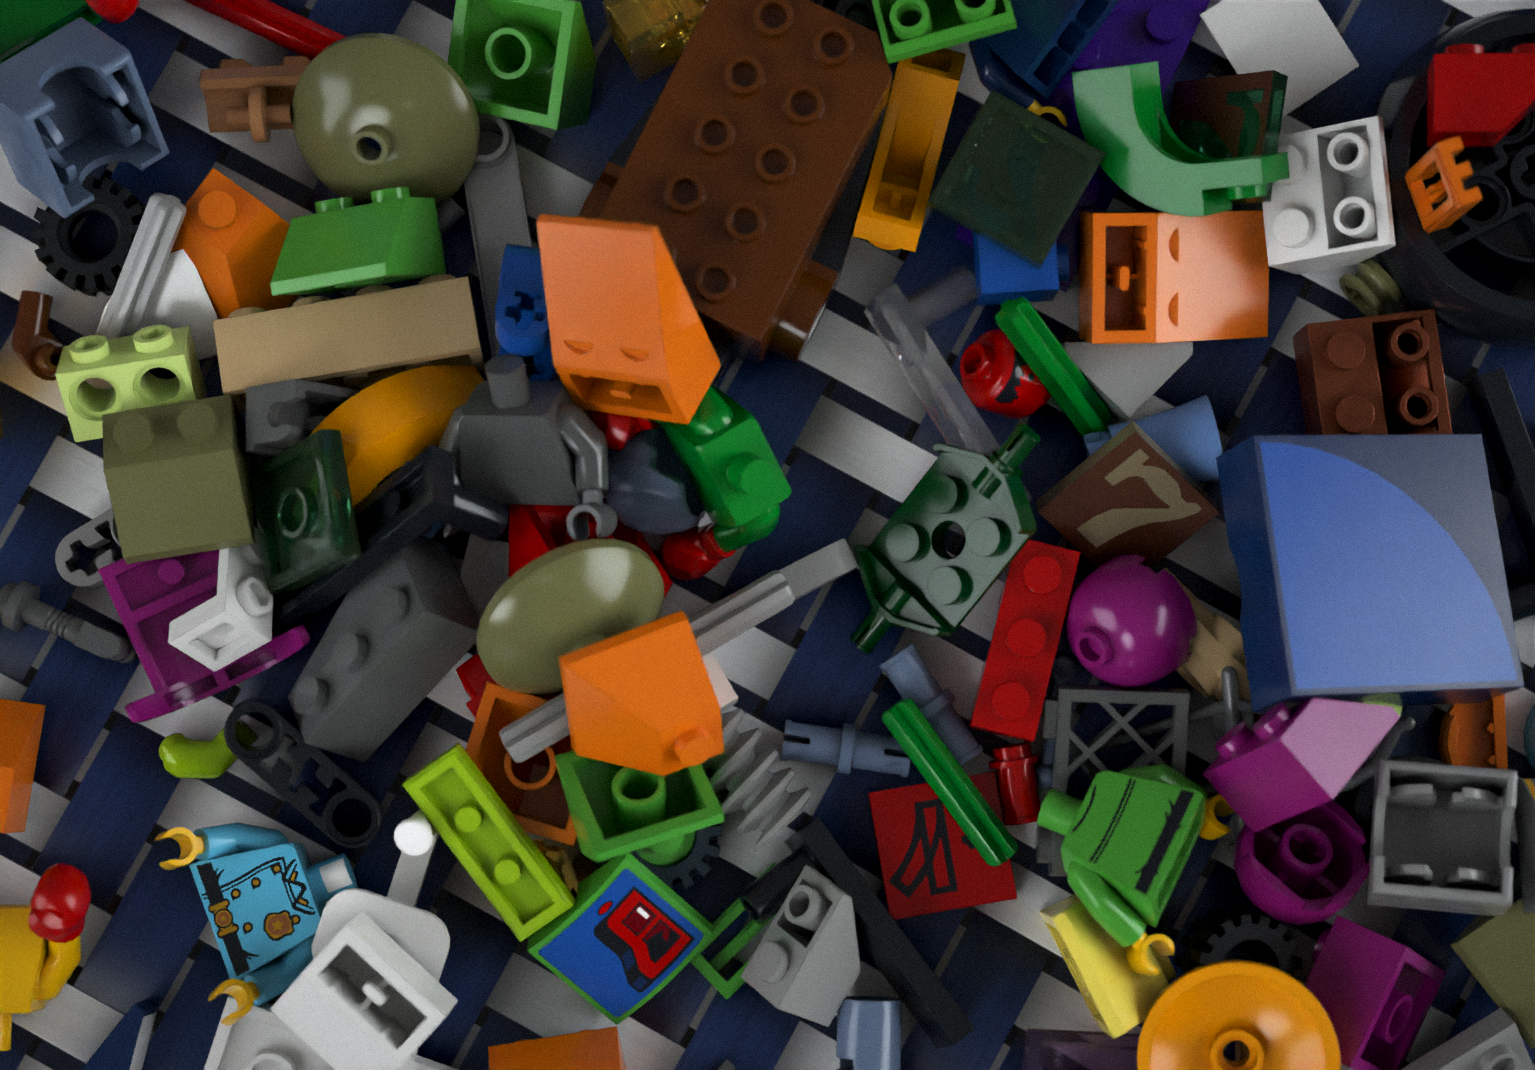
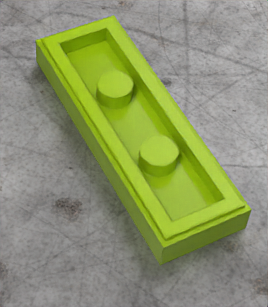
(489, 842)

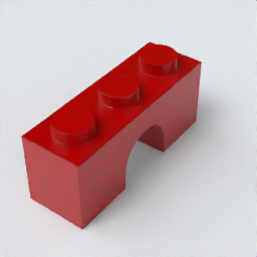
(1024, 641)

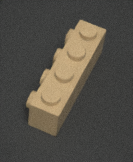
(350, 338)

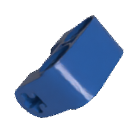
(522, 311)

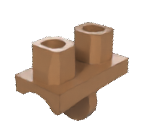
(250, 96)

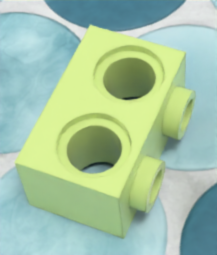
(126, 367)

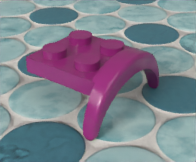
(155, 594)

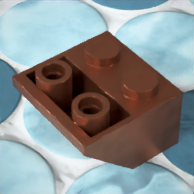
(1373, 376)

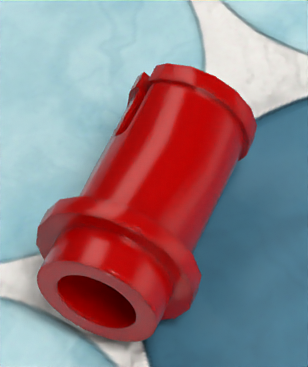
(1017, 782)

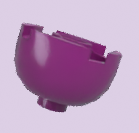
(1130, 623)
(1302, 865)

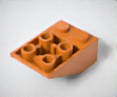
(1172, 276)
(622, 320)

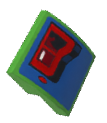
(621, 937)

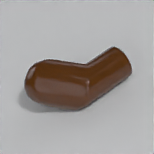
(31, 336)

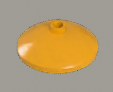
(1237, 1003)

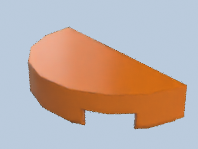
(1475, 735)

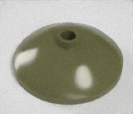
(401, 99)
(562, 606)

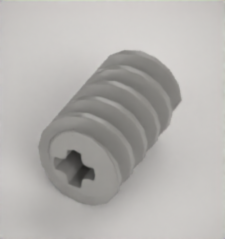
(752, 783)

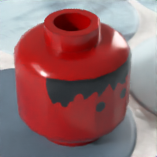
(1000, 378)

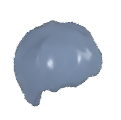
(651, 486)

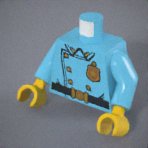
(260, 904)

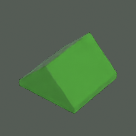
(631, 809)

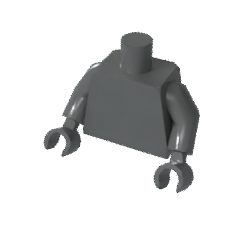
(530, 448)

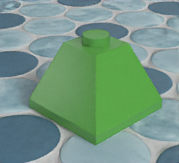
(525, 59)

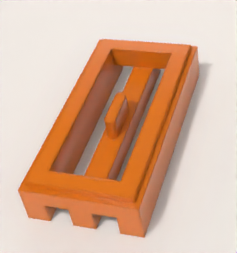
(1451, 184)

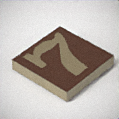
(1127, 501)

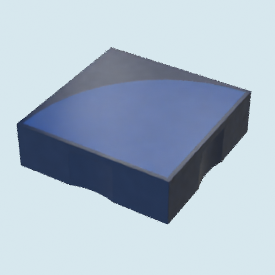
(1368, 569)

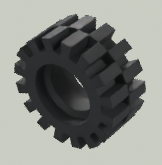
(56, 238)

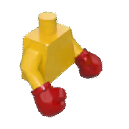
(41, 943)

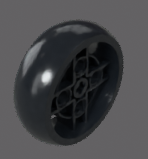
(1506, 234)

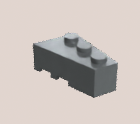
(384, 651)

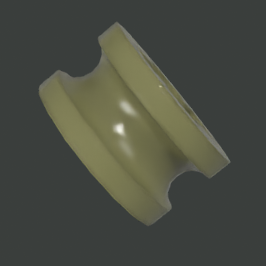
(1370, 288)

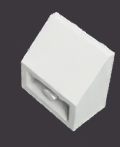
(1334, 202)
(364, 1001)

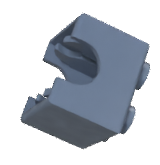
(72, 109)

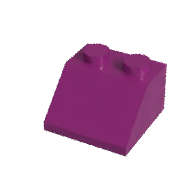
(1295, 757)
(1372, 994)

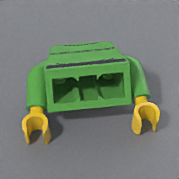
(1130, 848)

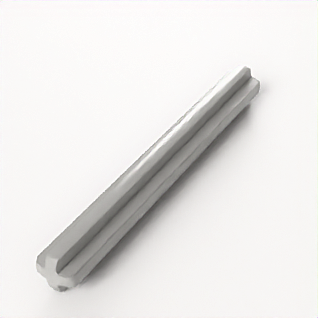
(711, 630)

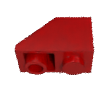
(1478, 93)

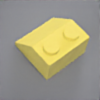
(1100, 968)

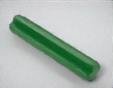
(1053, 366)
(950, 782)

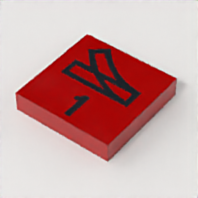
(928, 857)

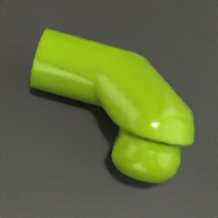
(200, 757)

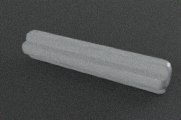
(143, 266)

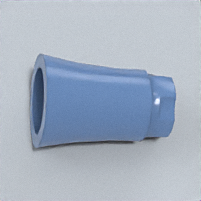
(1183, 432)

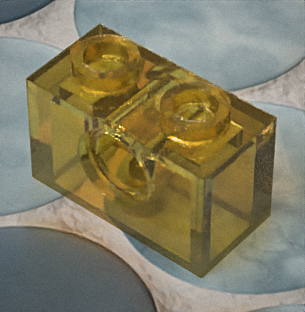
(651, 31)

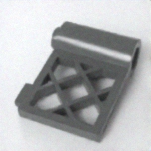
(1057, 726)

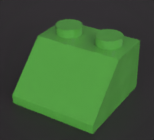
(360, 245)

